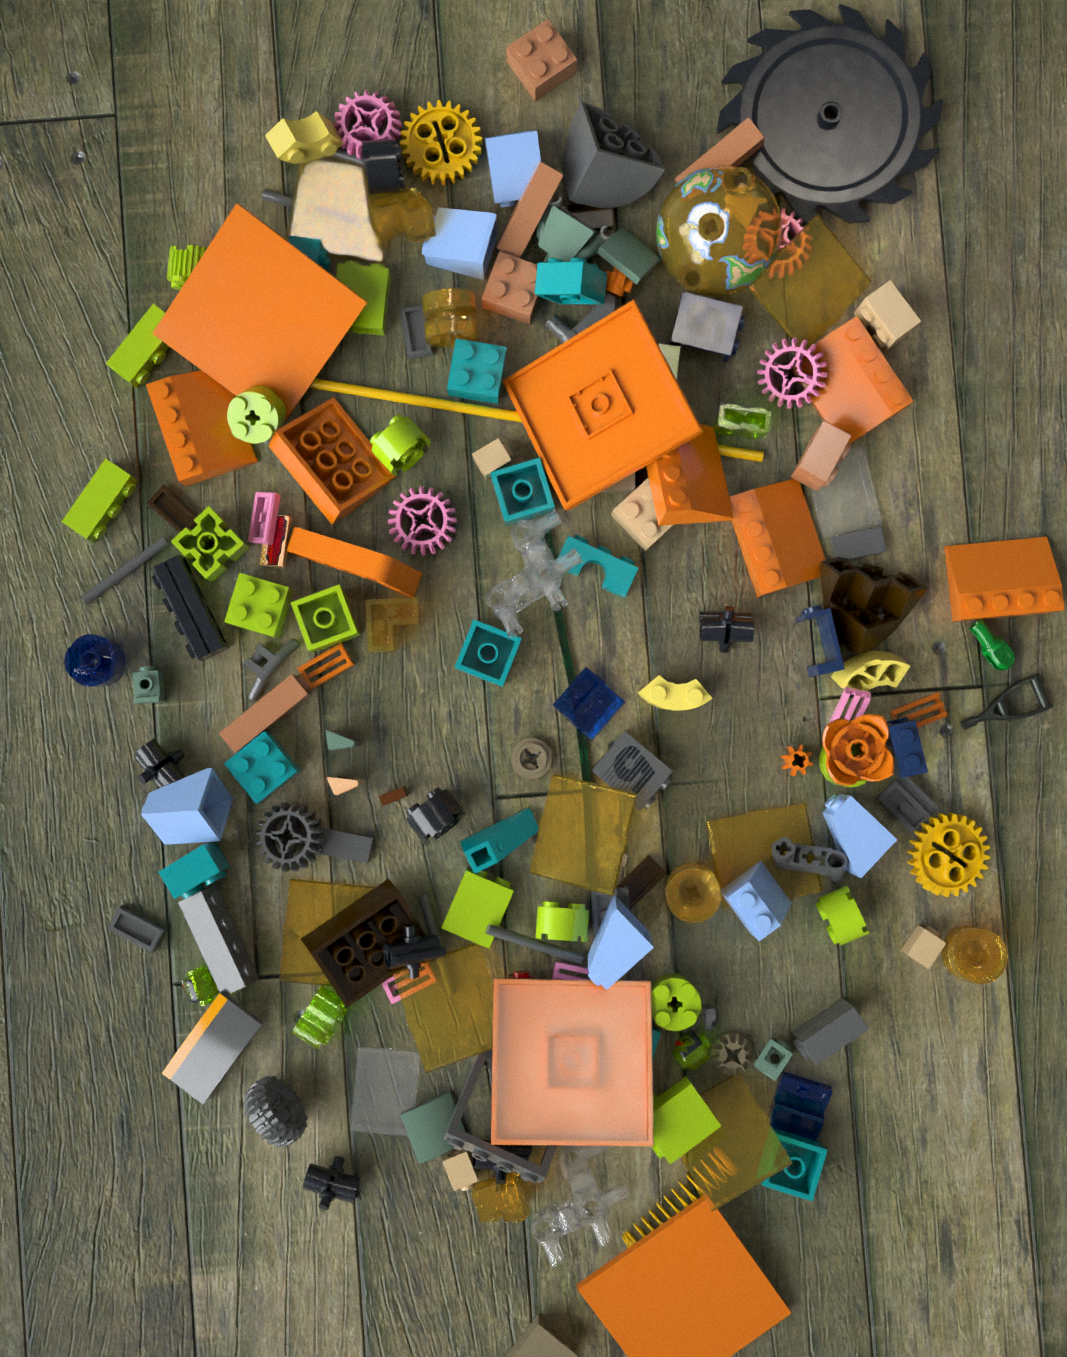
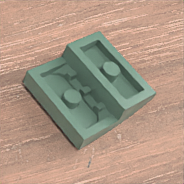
(629, 255)
(428, 1124)

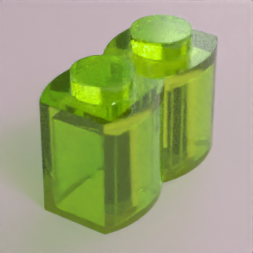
(749, 423)
(319, 1018)

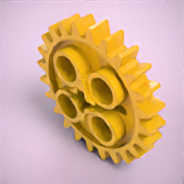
(418, 149)
(936, 874)

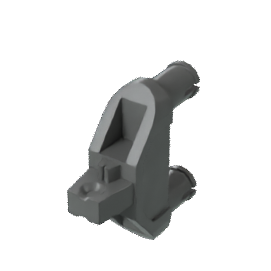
(564, 332)

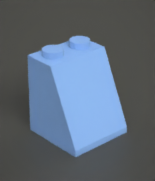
(511, 164)
(462, 241)
(189, 809)
(856, 833)
(757, 900)
(617, 945)

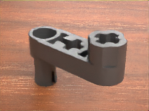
(794, 859)

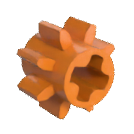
(618, 283)
(804, 762)

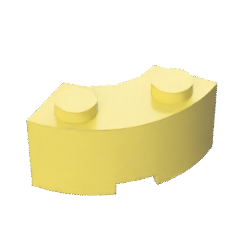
(304, 139)
(871, 670)
(674, 696)

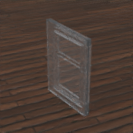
(848, 500)
(383, 1089)

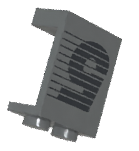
(633, 769)

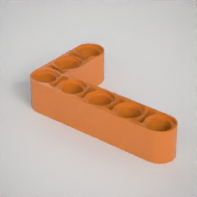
(355, 560)

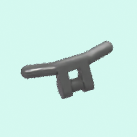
(265, 672)

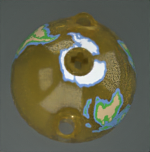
(746, 233)

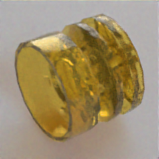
(697, 906)
(988, 954)

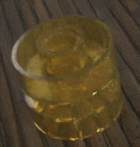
(449, 316)

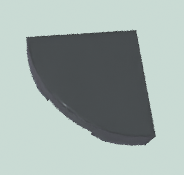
(709, 1017)

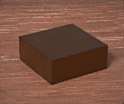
(393, 796)

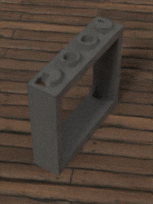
(483, 1150)

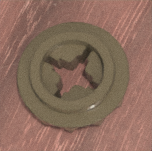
(519, 755)
(732, 1041)

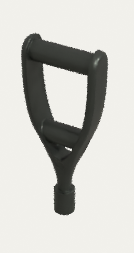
(1002, 707)

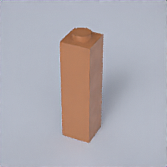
(730, 150)
(529, 210)
(266, 712)

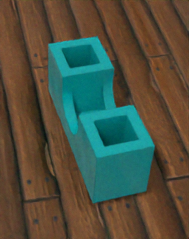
(618, 572)

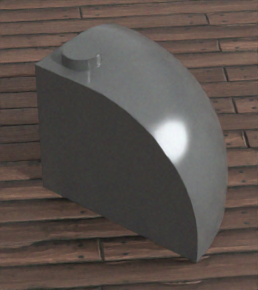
(606, 161)

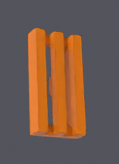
(345, 655)
(938, 705)

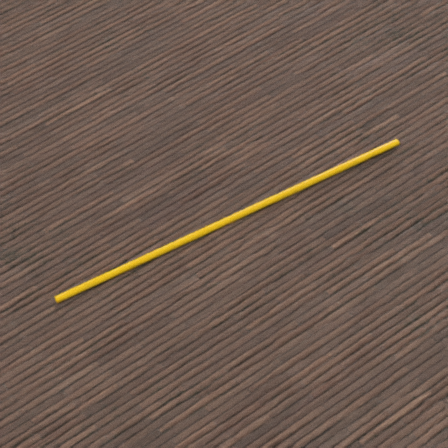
(473, 409)

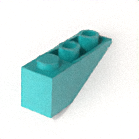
(498, 840)

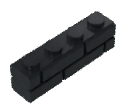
(190, 608)

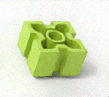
(195, 544)

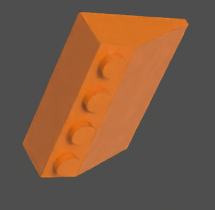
(859, 383)
(196, 427)
(330, 460)
(690, 483)
(777, 536)
(1003, 579)

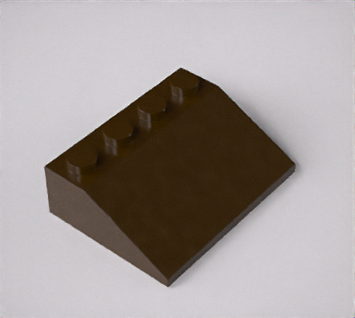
(353, 940)

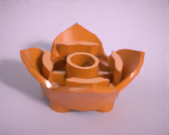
(875, 759)

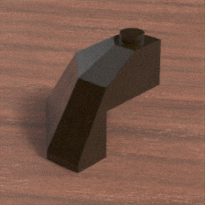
(866, 601)

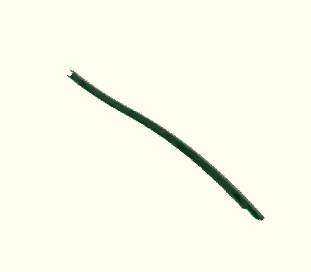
(570, 678)

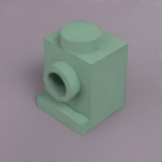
(156, 690)
(764, 1064)

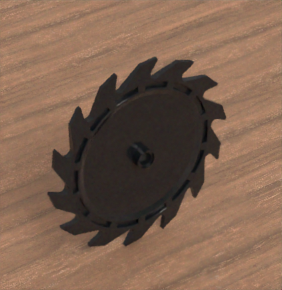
(859, 83)

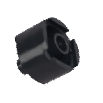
(380, 166)
(435, 815)

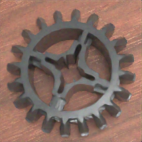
(288, 847)
(275, 1111)

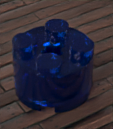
(88, 648)

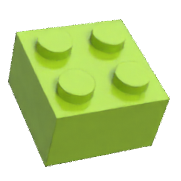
(259, 605)
(325, 618)

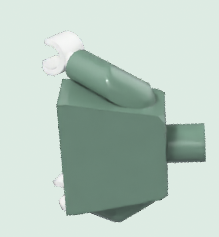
(566, 236)

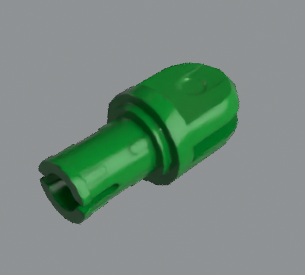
(993, 647)

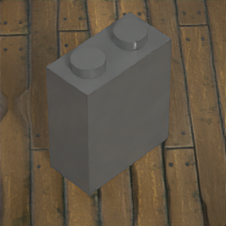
(829, 1031)

